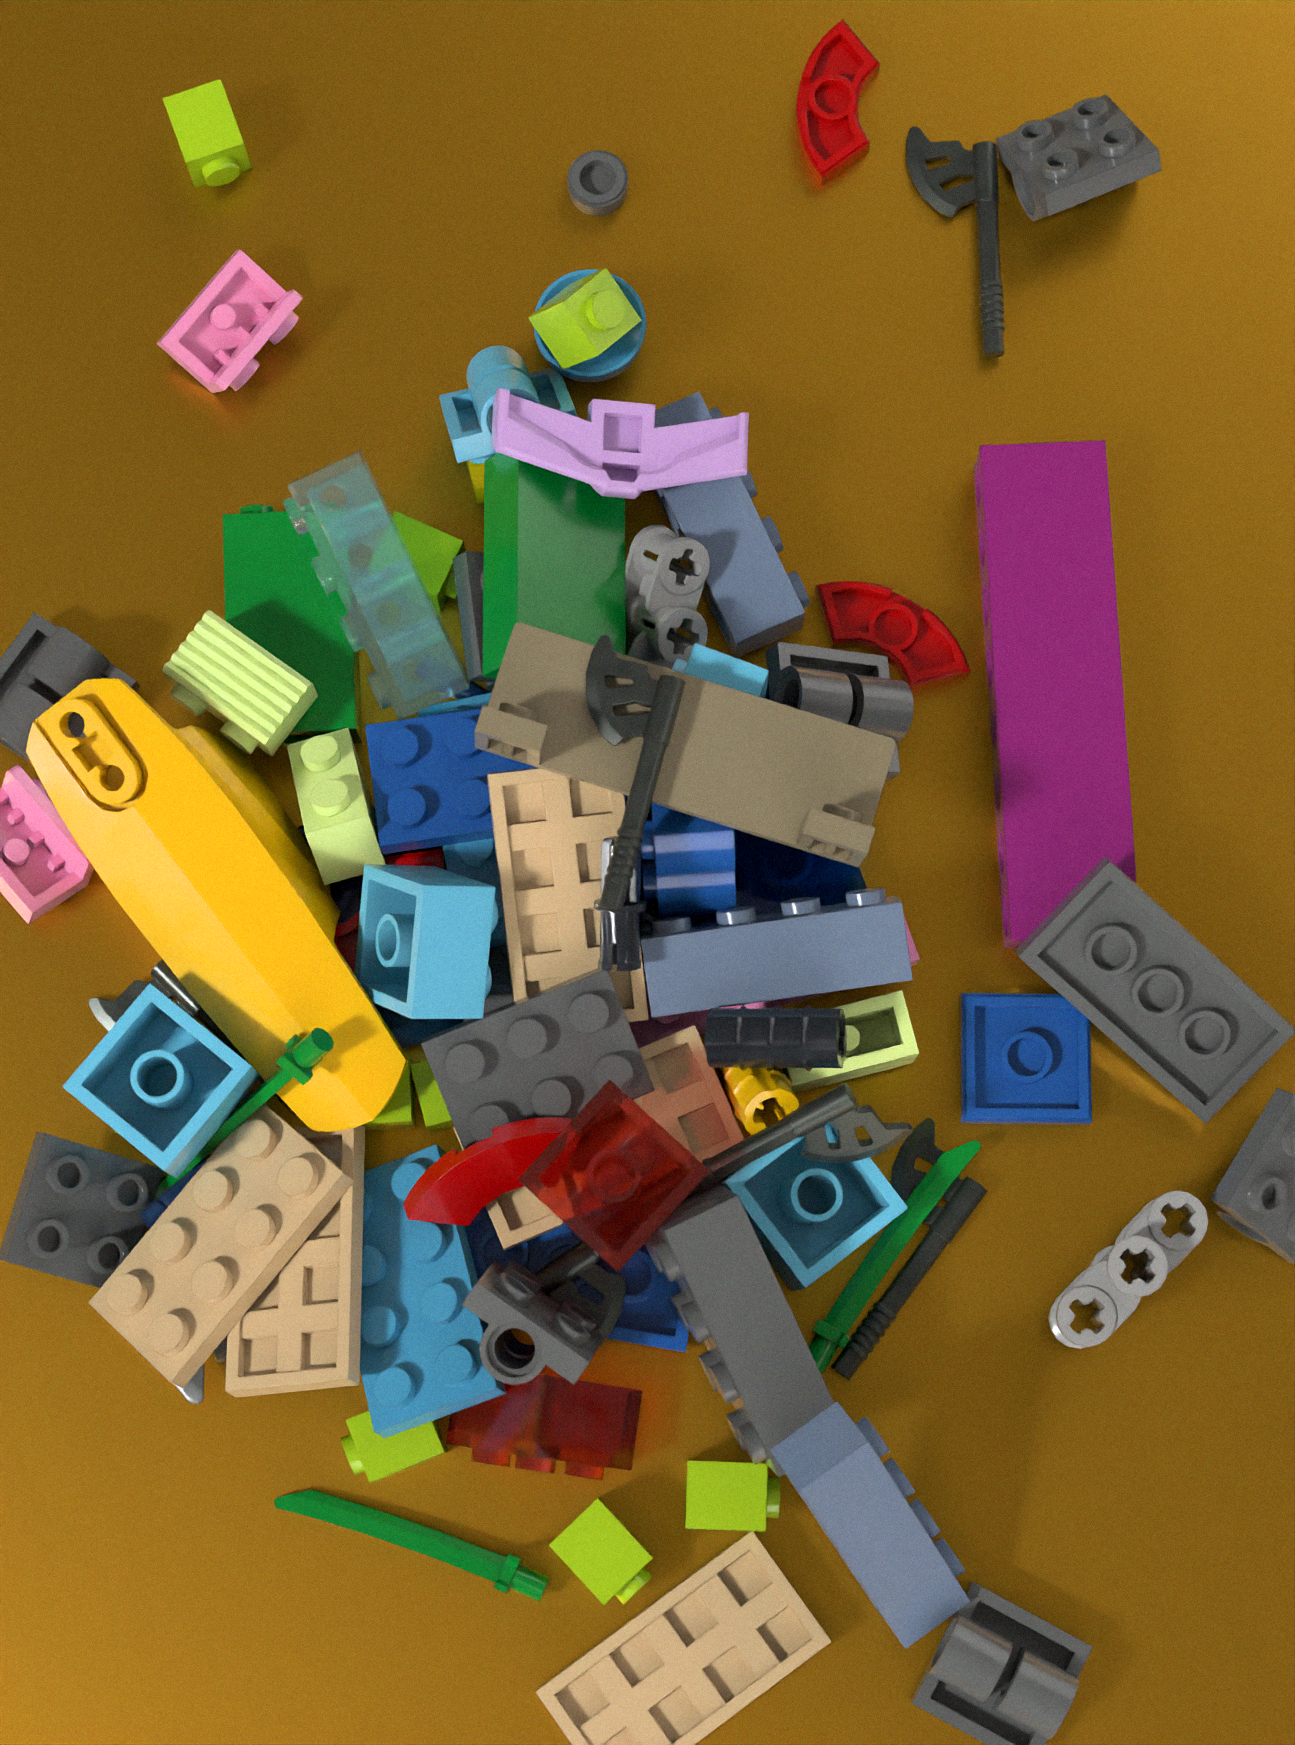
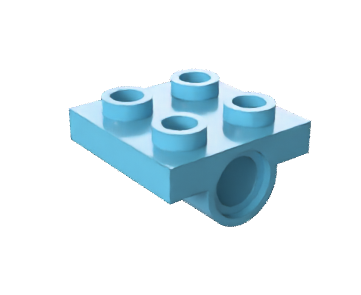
(470, 410)

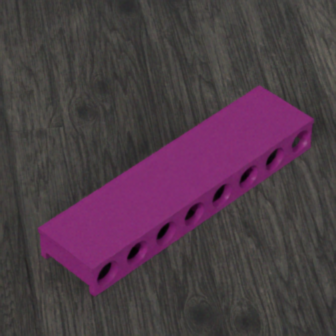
(1051, 673)

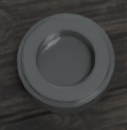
(597, 183)

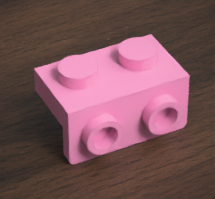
(231, 324)
(37, 851)

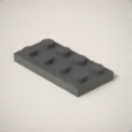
(1155, 990)

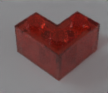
(552, 1421)

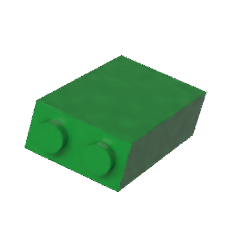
(550, 558)
(285, 610)

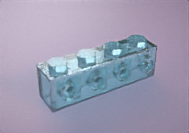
(378, 585)

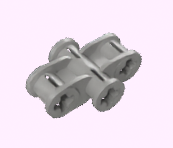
(664, 596)
(1153, 1258)

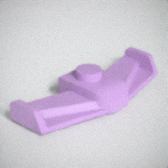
(618, 444)

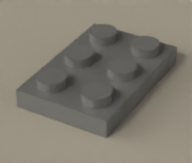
(536, 1057)

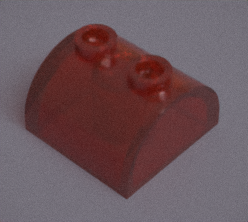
(613, 1176)

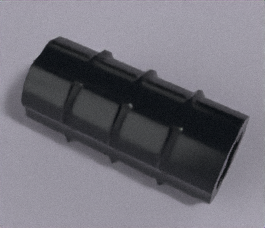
(775, 1038)

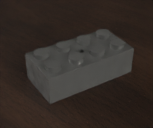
(742, 1317)

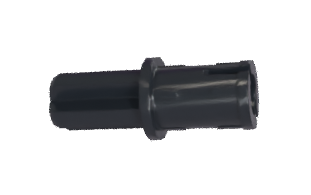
(620, 930)

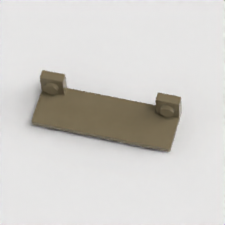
(727, 756)

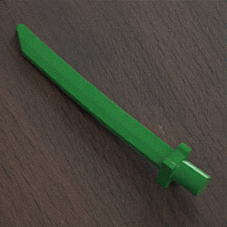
(294, 1063)
(833, 1329)
(505, 1571)

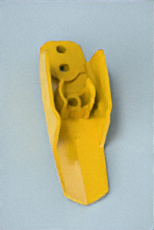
(219, 891)

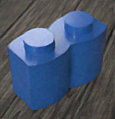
(690, 865)

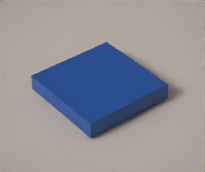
(1024, 1060)

